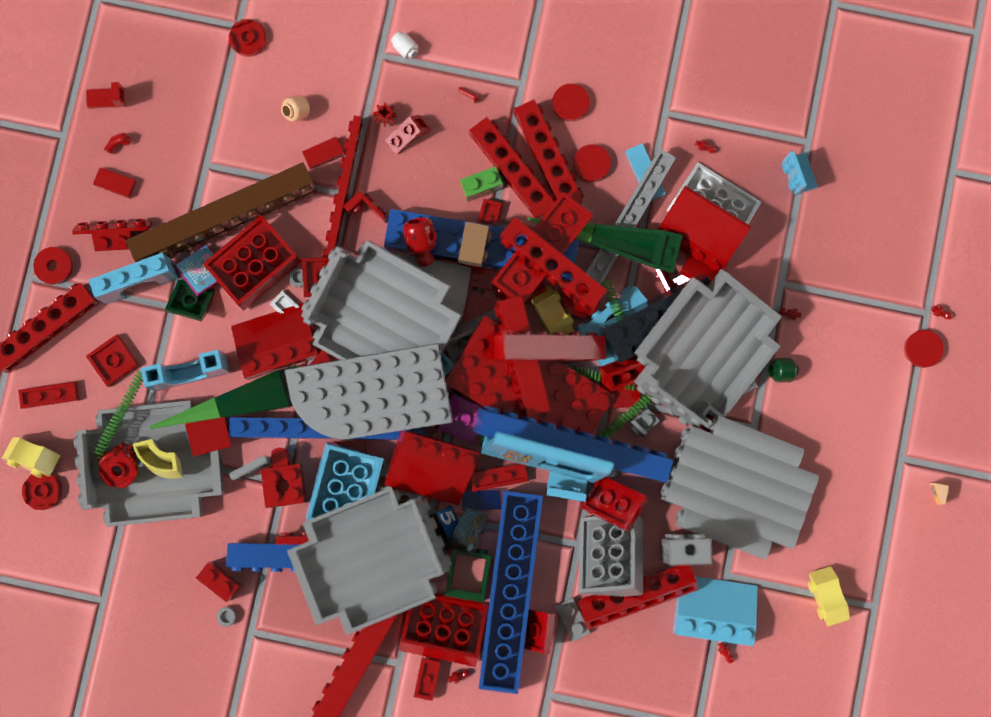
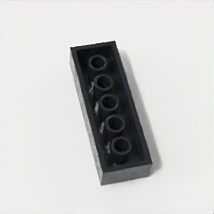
(630, 328)

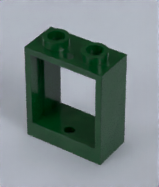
(465, 594)

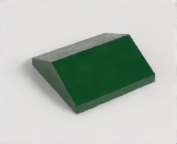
(187, 304)

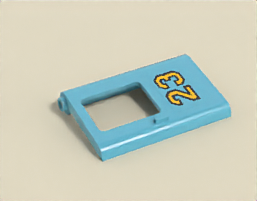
(546, 457)

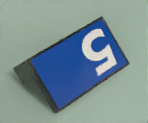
(446, 524)

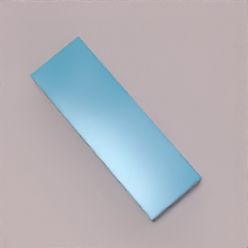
(640, 162)

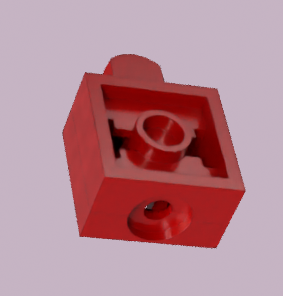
(283, 482)

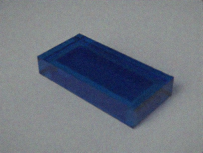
(482, 500)

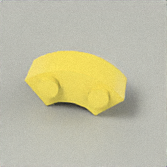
(552, 313)
(30, 457)
(159, 462)
(828, 596)

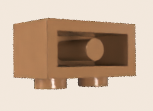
(474, 244)

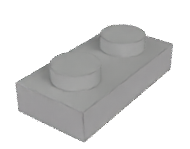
(572, 619)

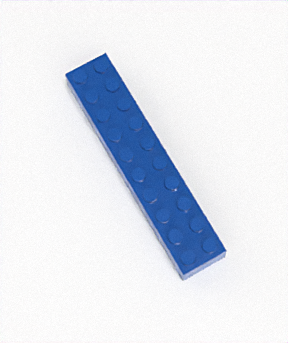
(450, 238)
(626, 459)
(510, 592)

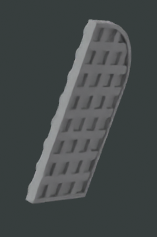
(372, 393)

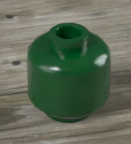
(783, 370)

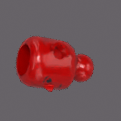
(420, 239)

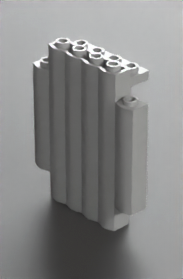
(377, 305)
(707, 349)
(739, 487)
(149, 496)
(369, 560)

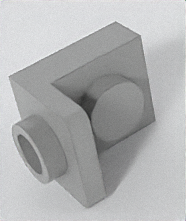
(643, 422)

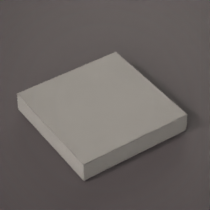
(251, 468)

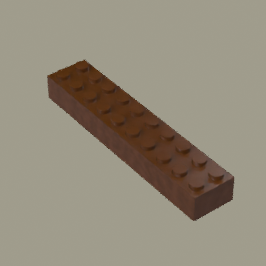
(224, 214)

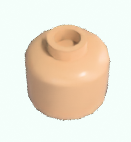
(295, 108)

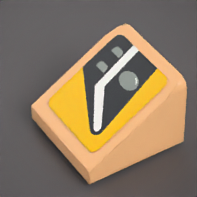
(940, 493)

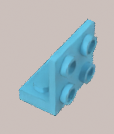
(799, 173)
(566, 487)

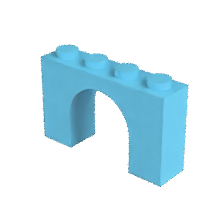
(110, 285)
(630, 298)
(208, 366)

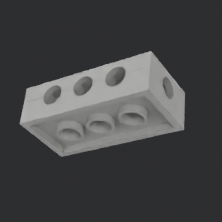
(696, 551)

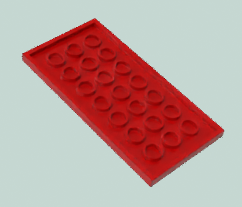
(570, 396)

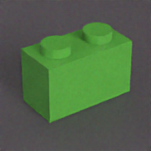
(481, 184)

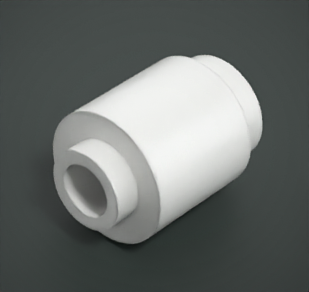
(404, 45)

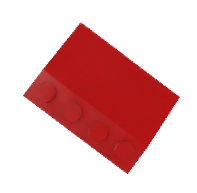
(706, 228)
(252, 262)
(273, 342)
(431, 467)
(445, 629)

